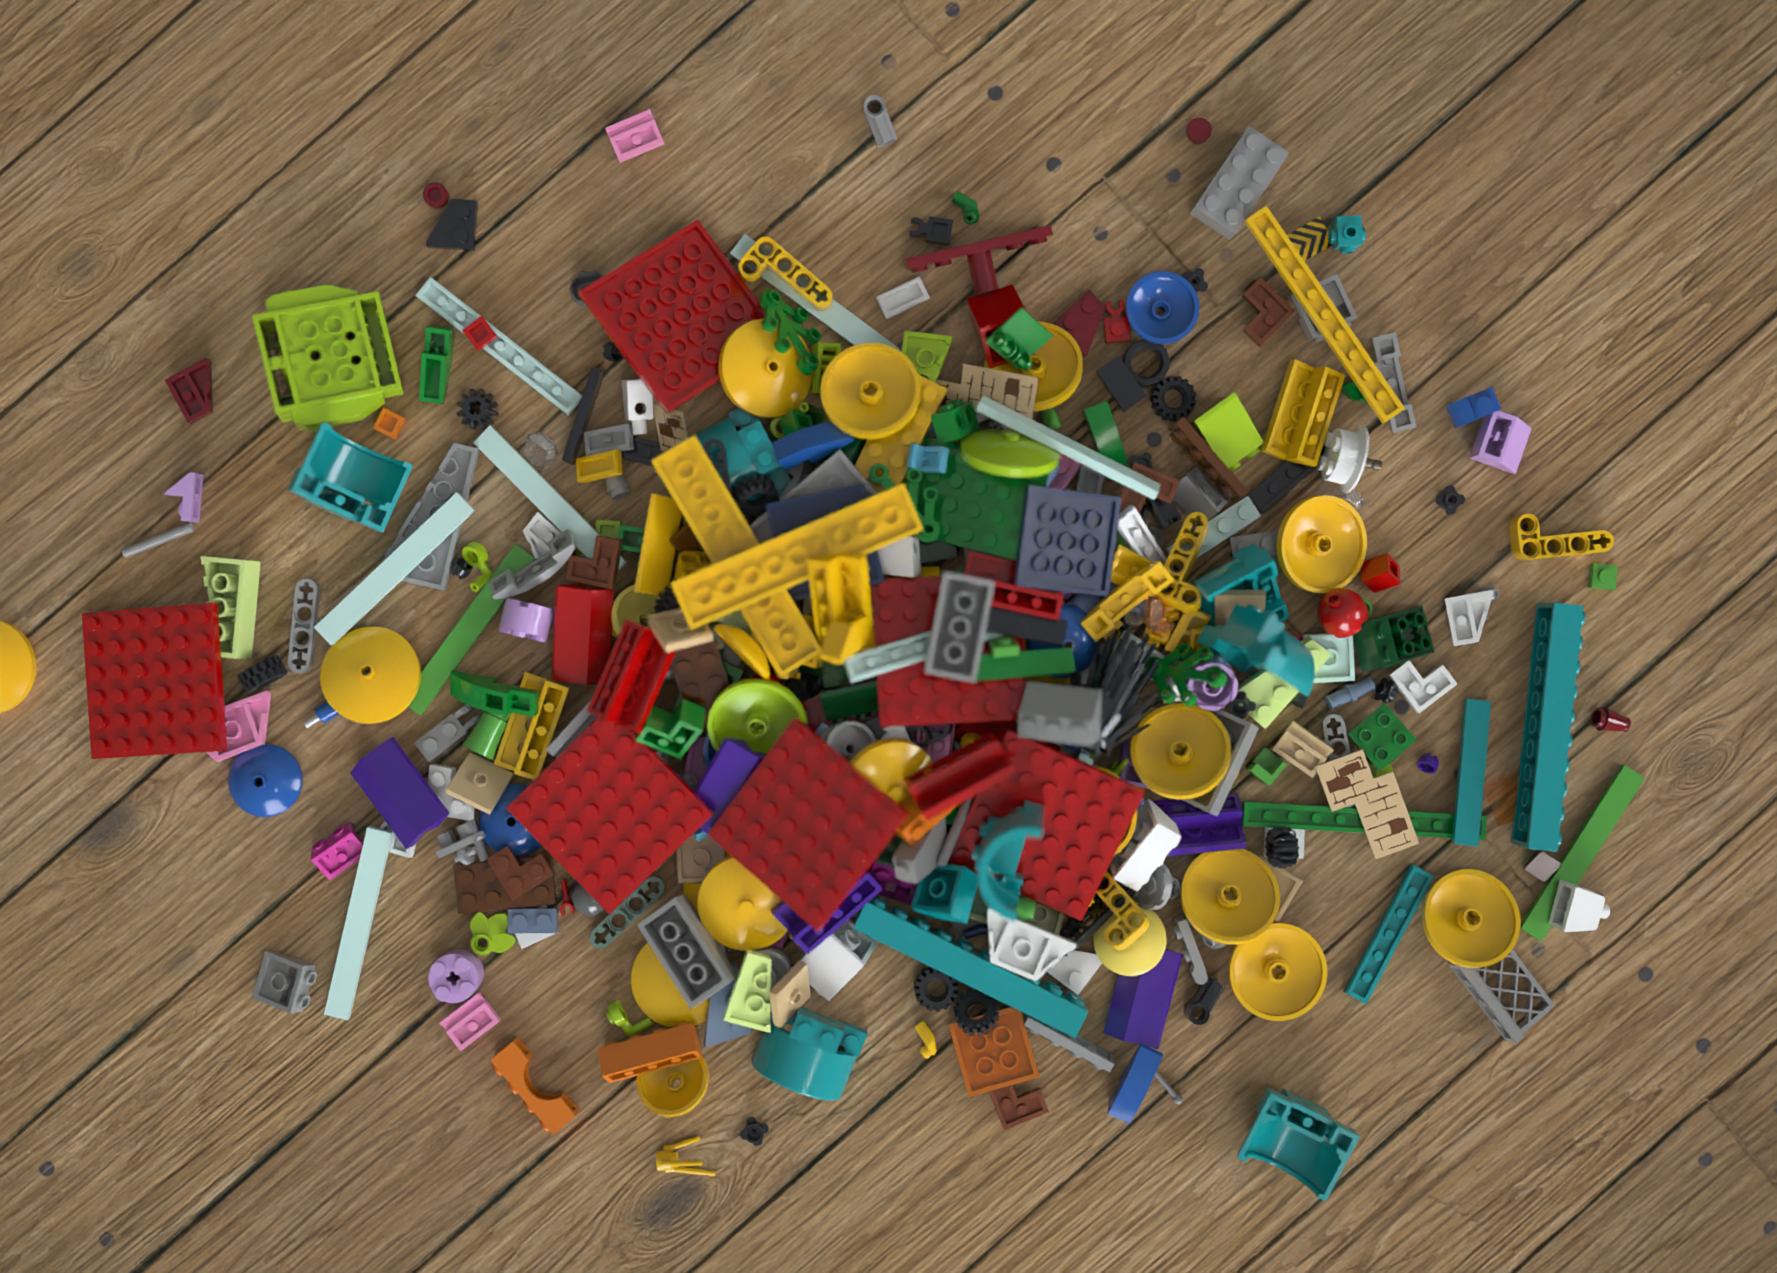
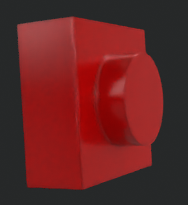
(480, 333)

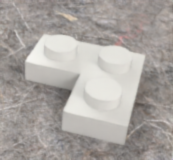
(1421, 691)
(438, 780)

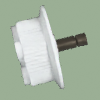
(1346, 457)

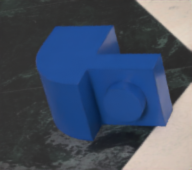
(1473, 407)

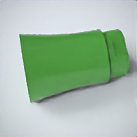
(487, 734)

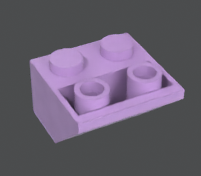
(1501, 441)

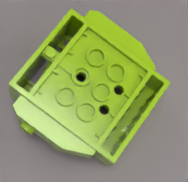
(332, 386)

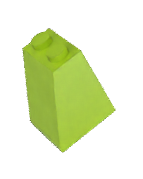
(1229, 431)

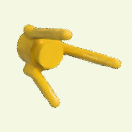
(669, 1161)

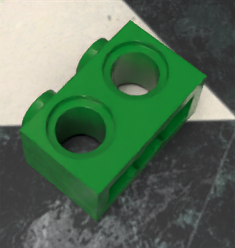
(955, 421)

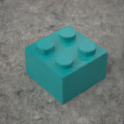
(946, 893)

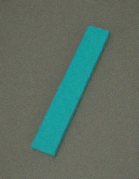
(1471, 772)
(1388, 933)

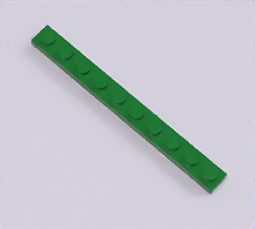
(1342, 820)

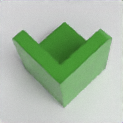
(1266, 766)

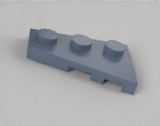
(716, 1028)

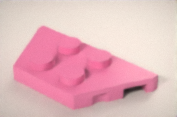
(245, 725)

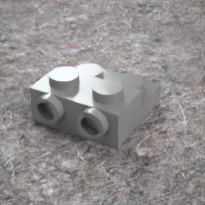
(1338, 296)
(284, 982)

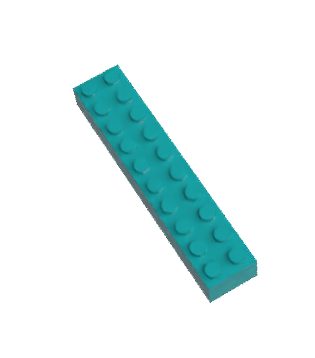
(1548, 725)
(970, 965)

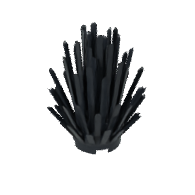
(1117, 693)

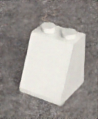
(837, 959)

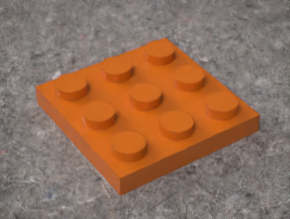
(996, 1057)

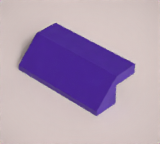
(726, 776)
(399, 792)
(1205, 831)
(806, 935)
(1143, 1002)

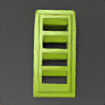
(817, 349)

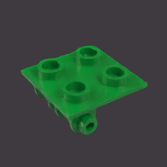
(1019, 339)
(1382, 737)

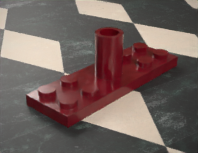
(980, 256)

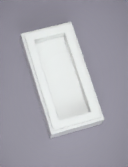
(902, 298)

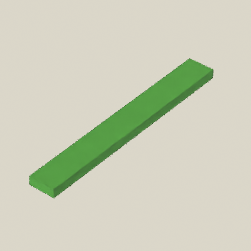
(465, 634)
(1583, 847)

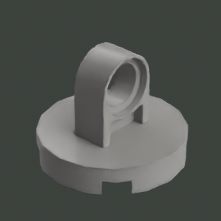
(1158, 889)

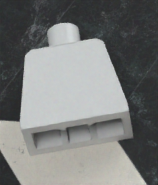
(636, 392)
(901, 557)
(1577, 908)

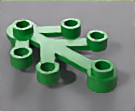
(773, 305)
(928, 519)
(1214, 675)

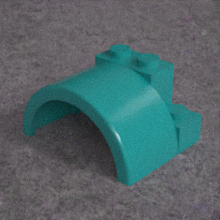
(746, 450)
(344, 475)
(1247, 571)
(1260, 641)
(1000, 854)
(808, 1055)
(1299, 1140)

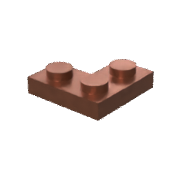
(1271, 308)
(1166, 492)
(600, 570)
(517, 877)
(1017, 1109)

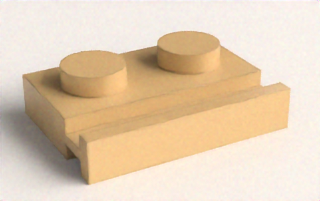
(1302, 748)

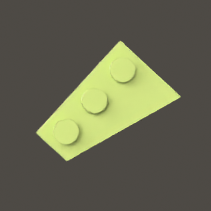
(750, 997)

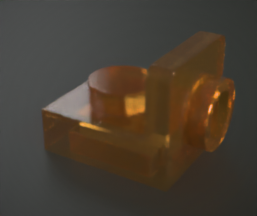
(1154, 611)

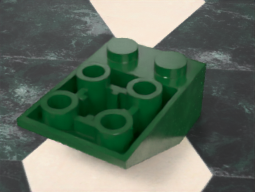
(1393, 639)

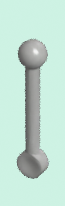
(1178, 1099)

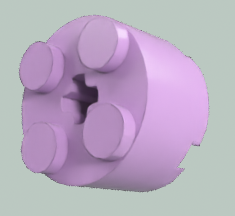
(526, 620)
(1210, 697)
(447, 987)

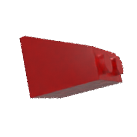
(988, 313)

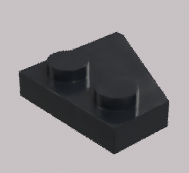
(456, 227)

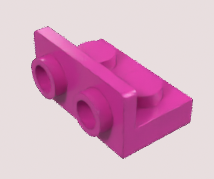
(337, 851)

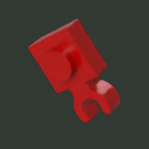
(1116, 327)

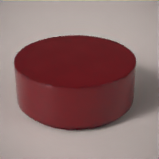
(1199, 130)
(435, 195)

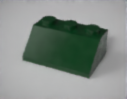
(850, 701)

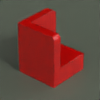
(1380, 573)

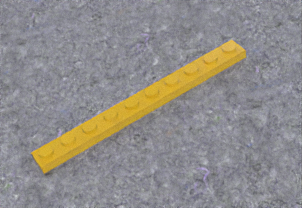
(1324, 314)

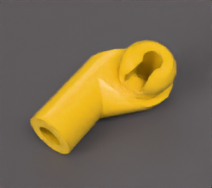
(928, 1038)

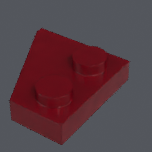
(1082, 320)
(193, 390)

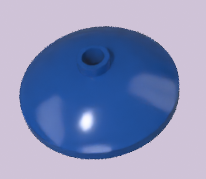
(1173, 296)
(1081, 641)
(280, 778)
(500, 832)

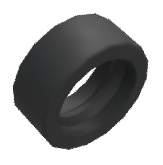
(1163, 357)

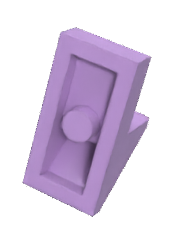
(190, 489)

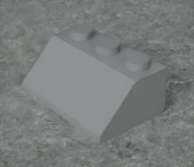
(1060, 713)

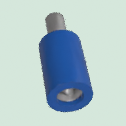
(323, 713)

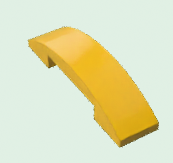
(1124, 598)

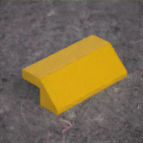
(1303, 413)
(657, 553)
(839, 586)
(527, 736)

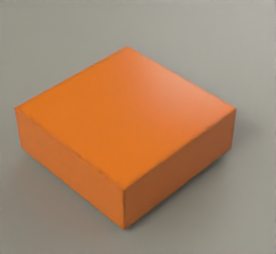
(389, 423)

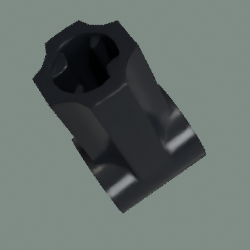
(802, 687)
(1205, 997)

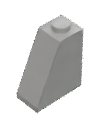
(916, 862)

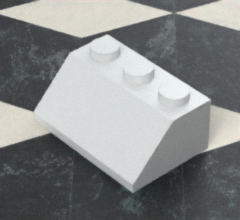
(1148, 847)

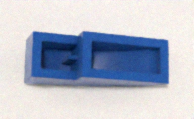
(809, 444)
(1134, 1083)

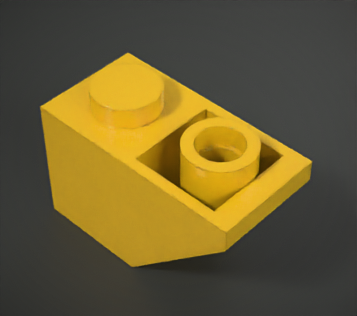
(844, 638)

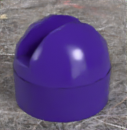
(1428, 763)

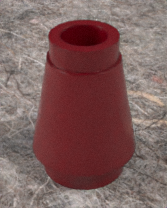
(1609, 720)

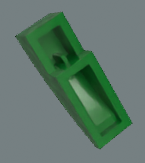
(436, 363)
(1105, 433)

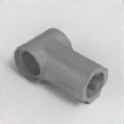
(879, 122)

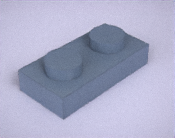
(533, 920)

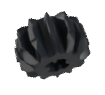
(468, 410)
(1282, 847)

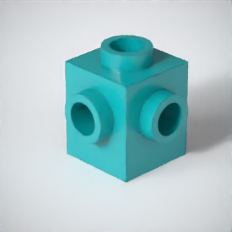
(1346, 234)

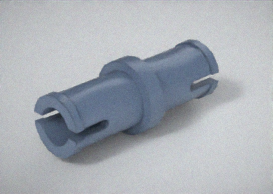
(1350, 693)

